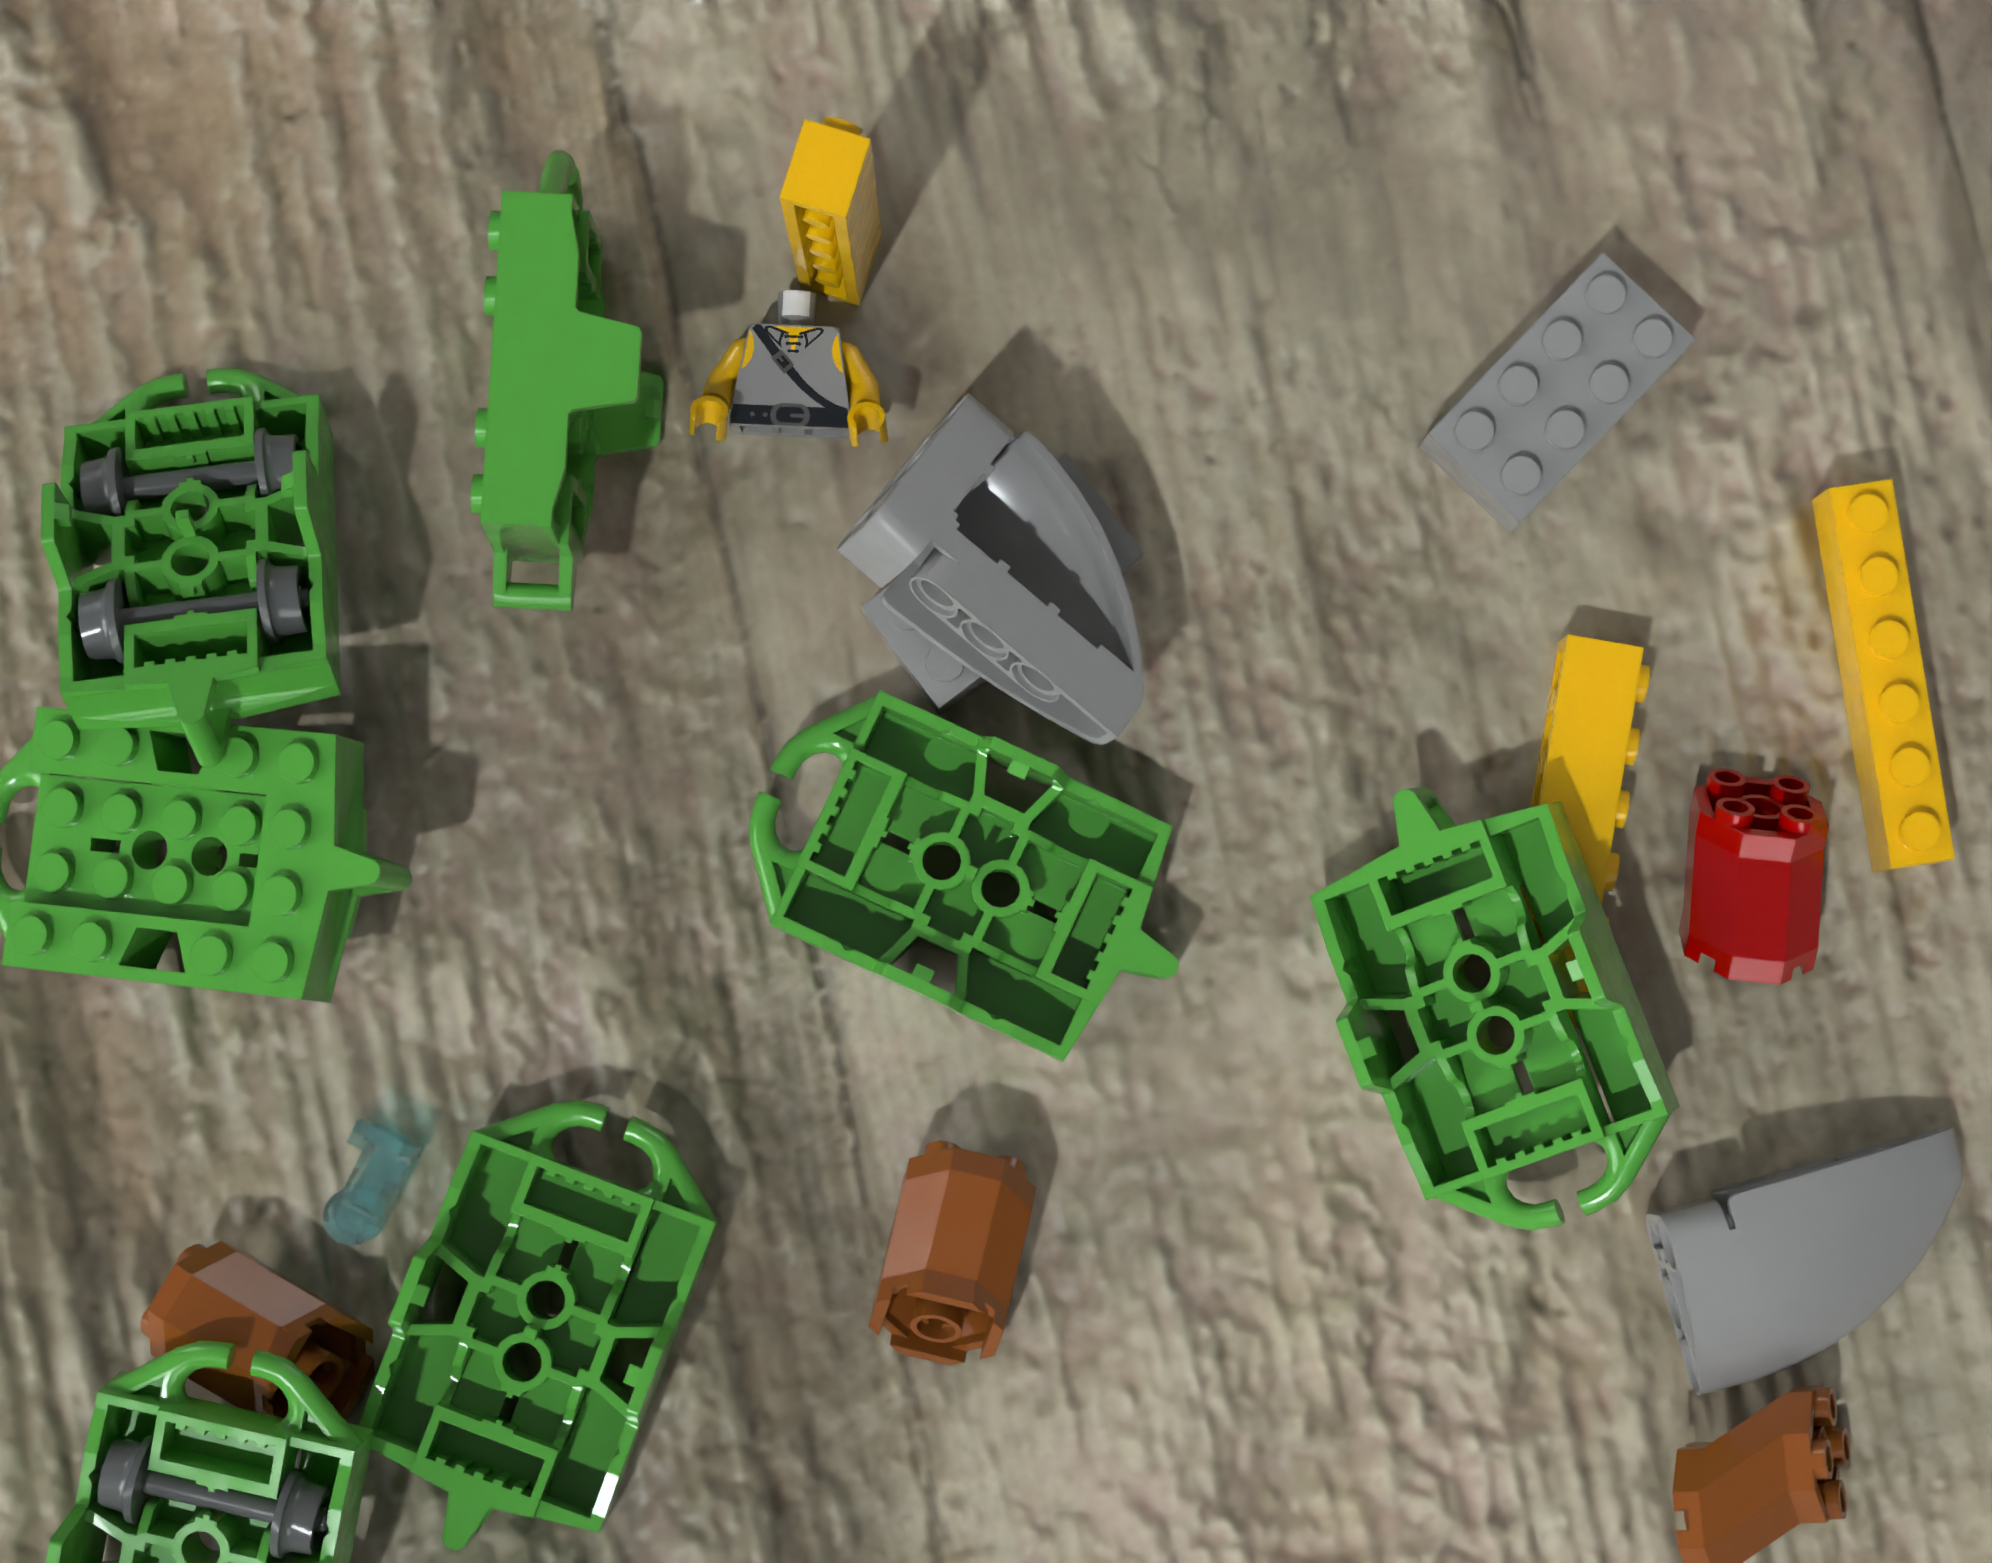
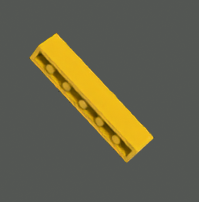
(832, 209)
(1882, 676)
(1586, 749)

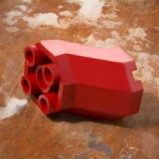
(1754, 876)

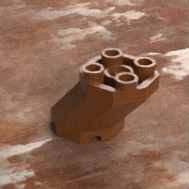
(953, 1253)
(242, 1301)
(1762, 1478)

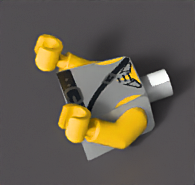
(792, 381)

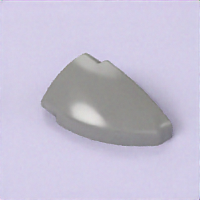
(1006, 572)
(1799, 1254)

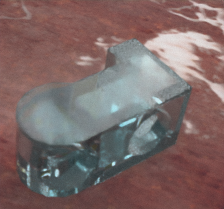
(374, 1185)

